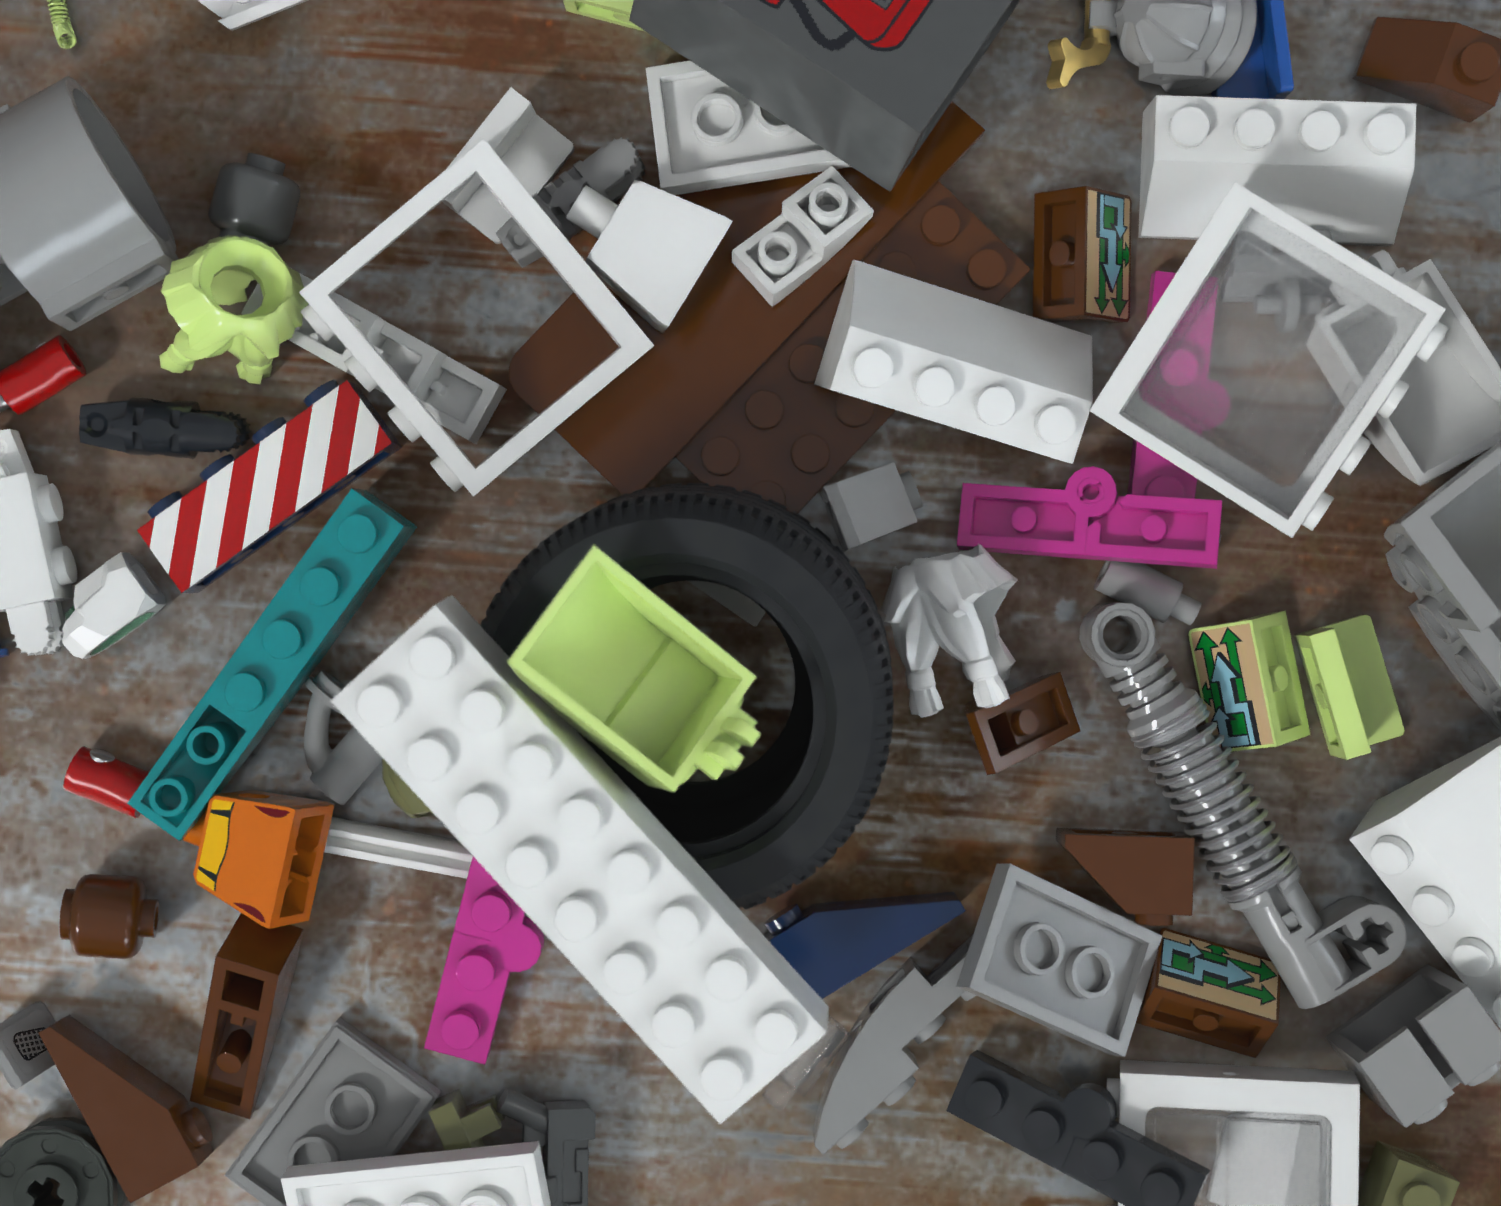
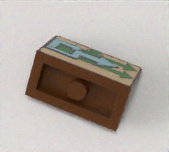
(1082, 255)
(1212, 994)

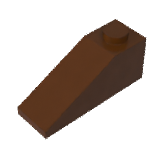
(244, 1014)
(132, 1113)

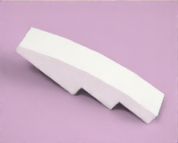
(448, 390)

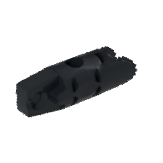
(160, 428)

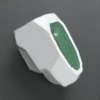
(110, 606)

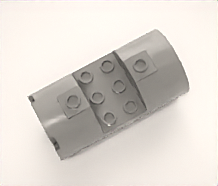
(75, 209)

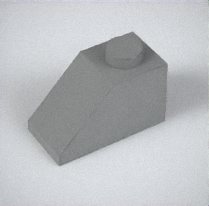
(871, 505)

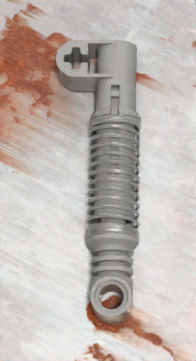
(1255, 870)

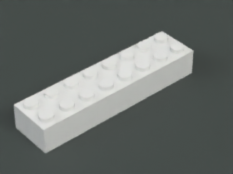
(584, 859)

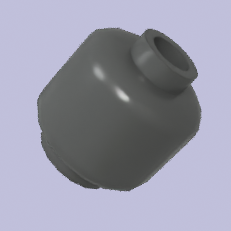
(255, 200)

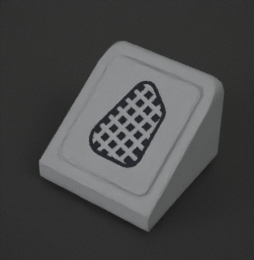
(21, 1047)

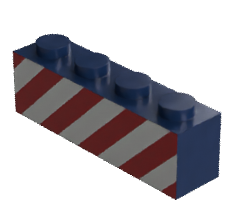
(268, 486)

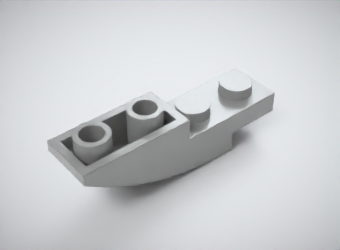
(875, 1058)

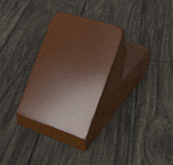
(1024, 724)

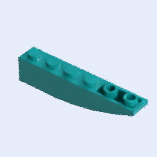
(273, 661)

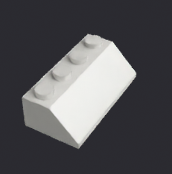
(1315, 159)
(959, 362)

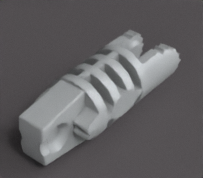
(607, 171)

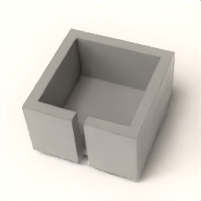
(1419, 1045)

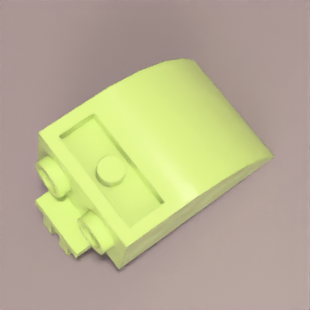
(637, 677)

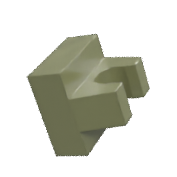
(464, 1125)

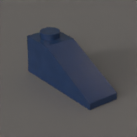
(845, 939)

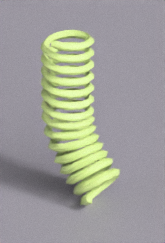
(63, 25)

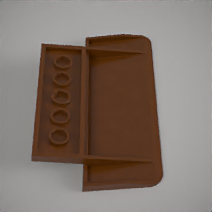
(737, 377)

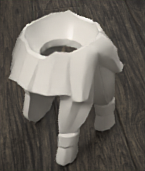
(952, 606)

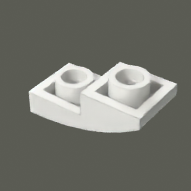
(804, 237)

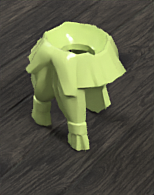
(219, 276)

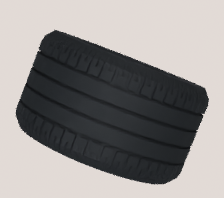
(818, 778)

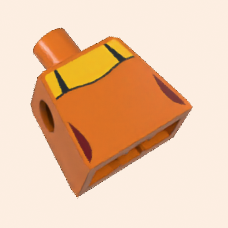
(262, 853)

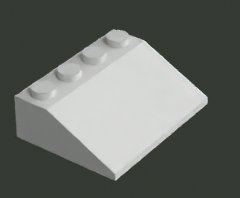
(1442, 862)

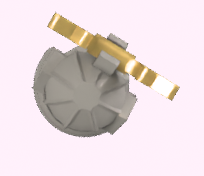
(1175, 43)

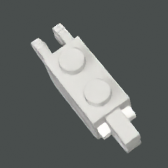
(33, 561)

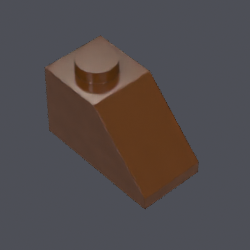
(1433, 65)
(1137, 869)

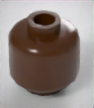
(108, 916)

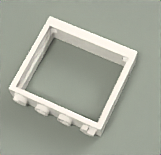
(374, 371)

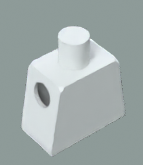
(649, 246)

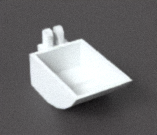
(1451, 398)

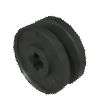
(58, 1151)

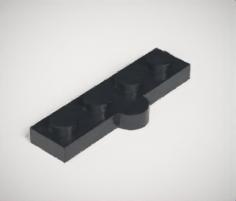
(1074, 1135)

